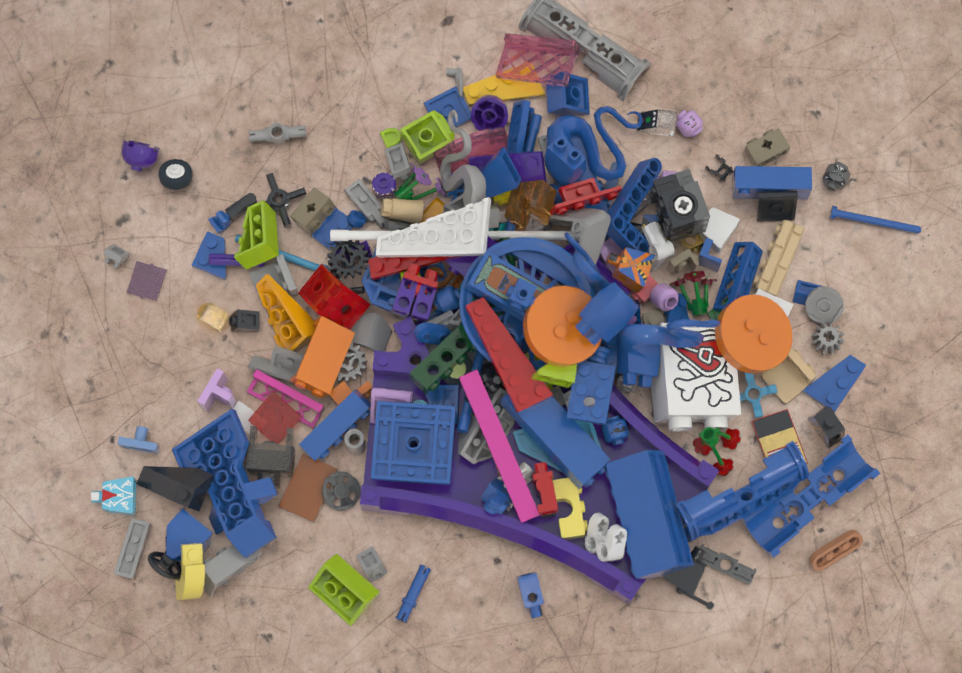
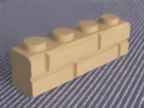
(780, 257)

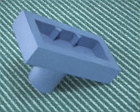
(139, 442)

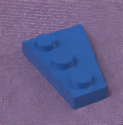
(836, 383)

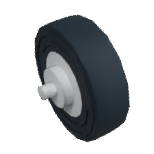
(175, 174)

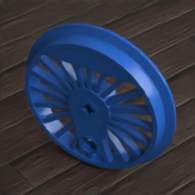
(541, 256)

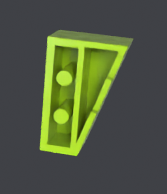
(259, 236)

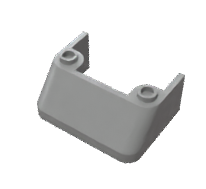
(586, 224)

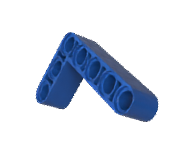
(628, 202)

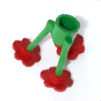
(709, 438)

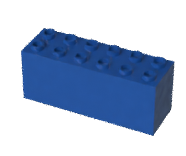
(649, 514)

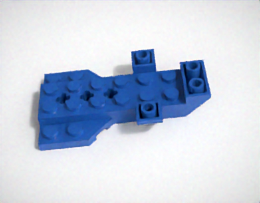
(235, 500)

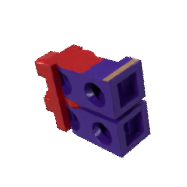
(415, 286)

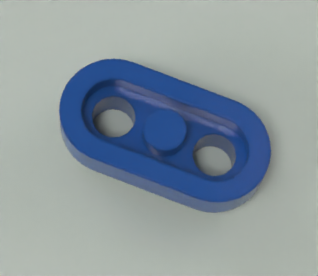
(431, 333)

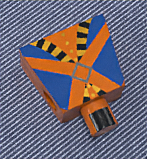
(631, 267)

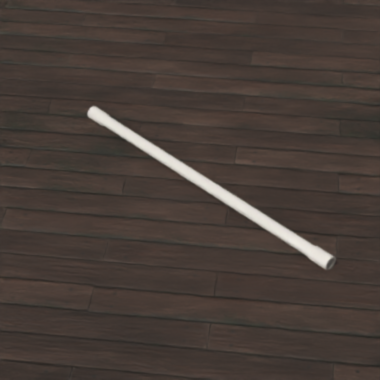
(346, 235)

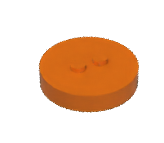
(552, 330)
(753, 334)

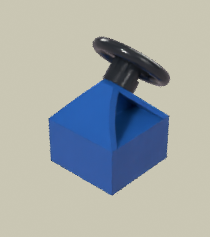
(180, 530)

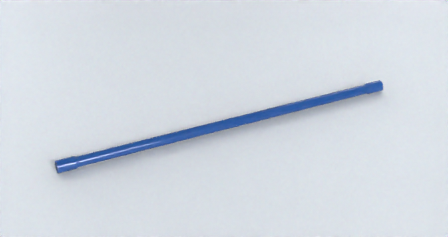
(465, 416)

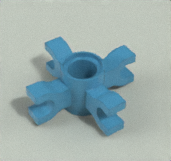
(772, 389)

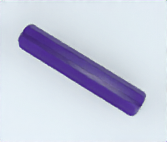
(226, 259)

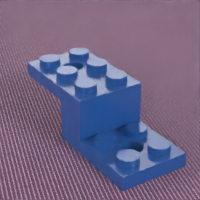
(594, 381)

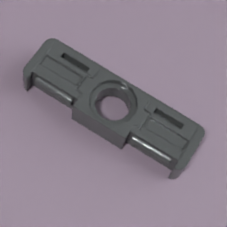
(737, 571)

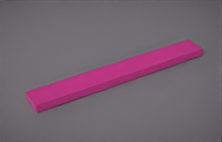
(499, 446)

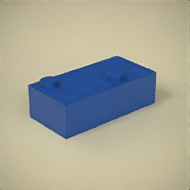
(750, 180)

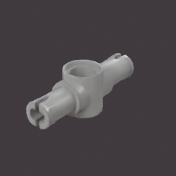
(267, 133)

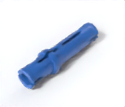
(413, 593)

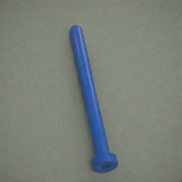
(873, 220)

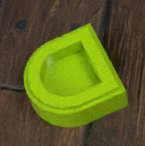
(390, 137)

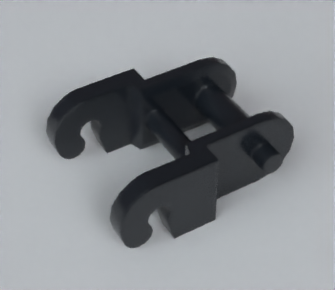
(728, 169)

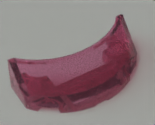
(483, 143)

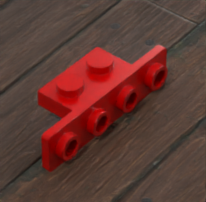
(582, 193)

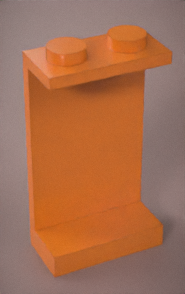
(323, 357)

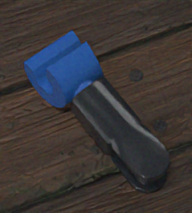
(222, 220)

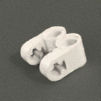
(606, 543)

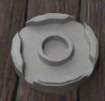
(824, 304)

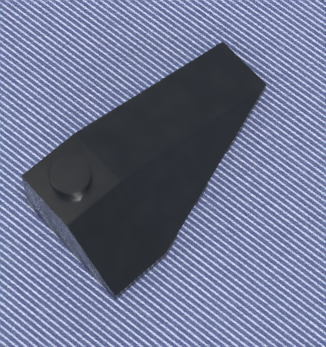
(177, 484)

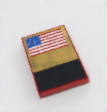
(775, 432)

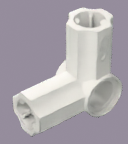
(658, 244)

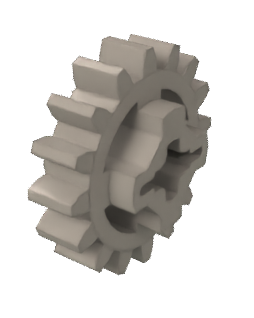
(353, 358)

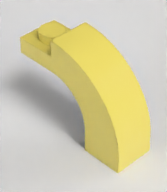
(193, 573)

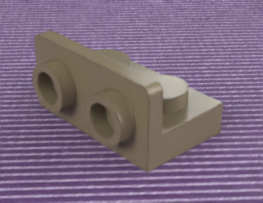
(685, 258)

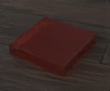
(274, 418)

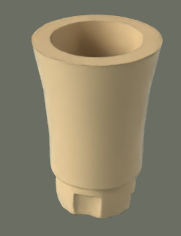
(402, 209)

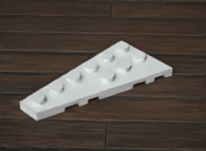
(447, 234)

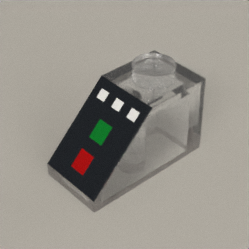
(658, 122)

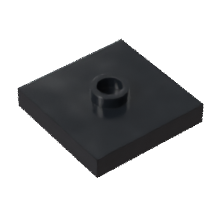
(776, 206)

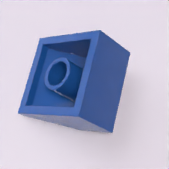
(568, 99)

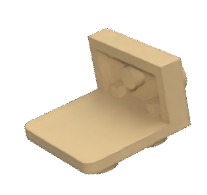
(790, 376)

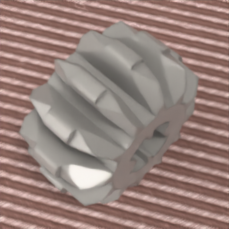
(819, 338)

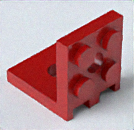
(332, 298)

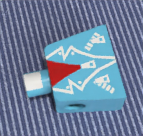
(117, 496)

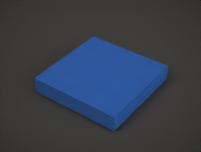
(446, 103)

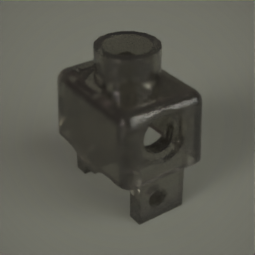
(270, 458)

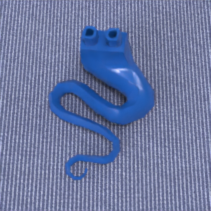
(567, 163)
(610, 307)
(641, 351)

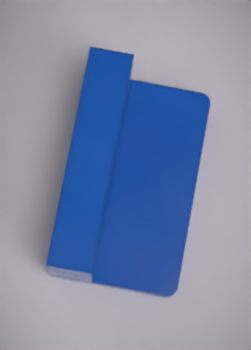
(706, 260)

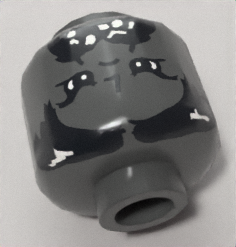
(836, 176)

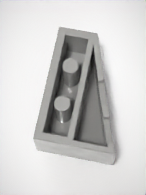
(225, 566)

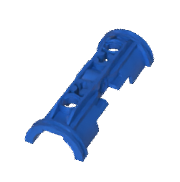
(844, 459)
(709, 515)

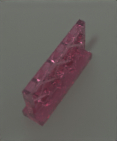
(543, 46)

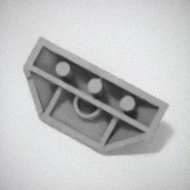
(473, 444)

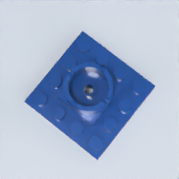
(405, 424)

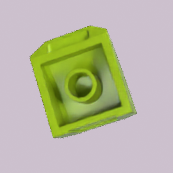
(427, 135)

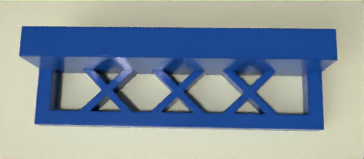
(519, 126)
(742, 277)

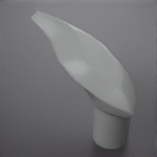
(458, 78)

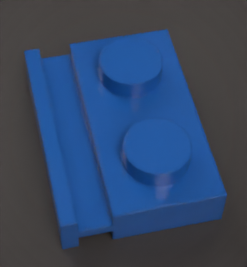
(335, 221)

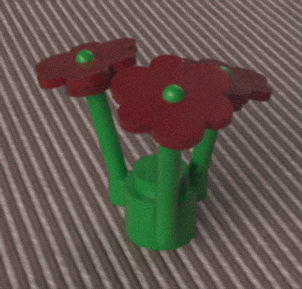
(698, 305)

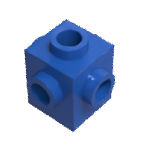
(521, 295)

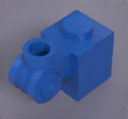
(496, 497)

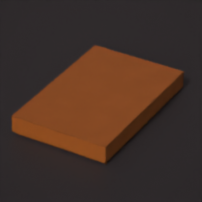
(304, 490)

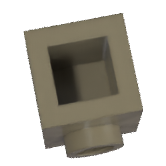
(653, 317)

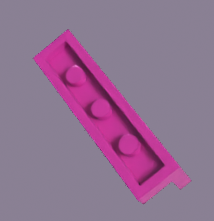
(288, 392)

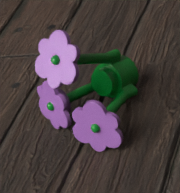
(406, 192)

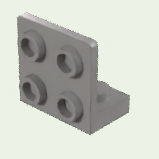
(279, 272)

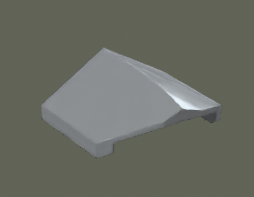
(371, 332)

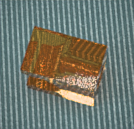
(531, 199)

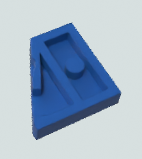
(210, 244)

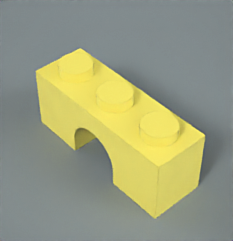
(572, 526)

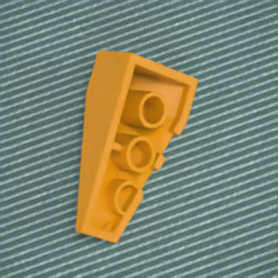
(290, 321)

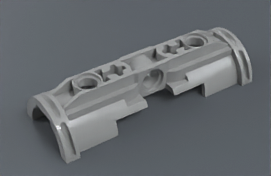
(616, 76)

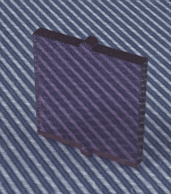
(146, 281)

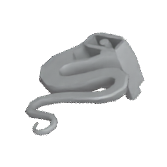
(469, 175)

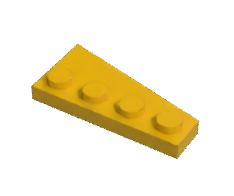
(503, 88)

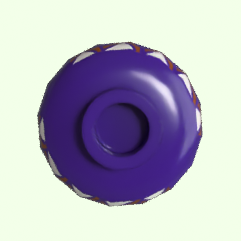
(384, 185)

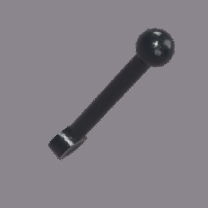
(709, 605)

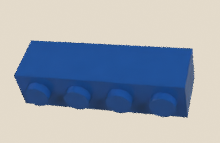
(335, 425)

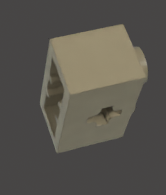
(760, 156)
(312, 211)

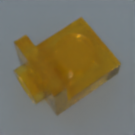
(212, 316)

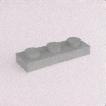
(132, 548)

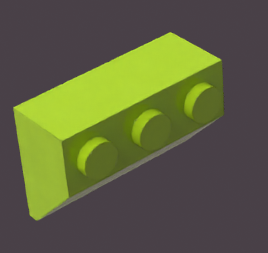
(343, 589)

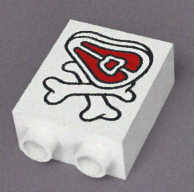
(695, 386)

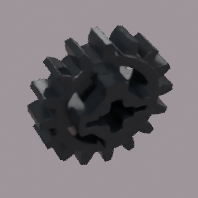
(338, 260)

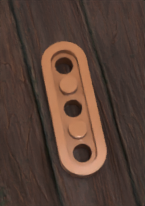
(835, 550)

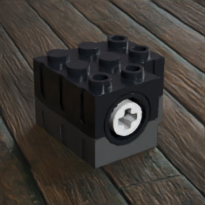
(679, 205)

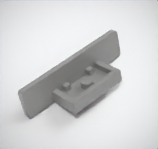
(282, 365)

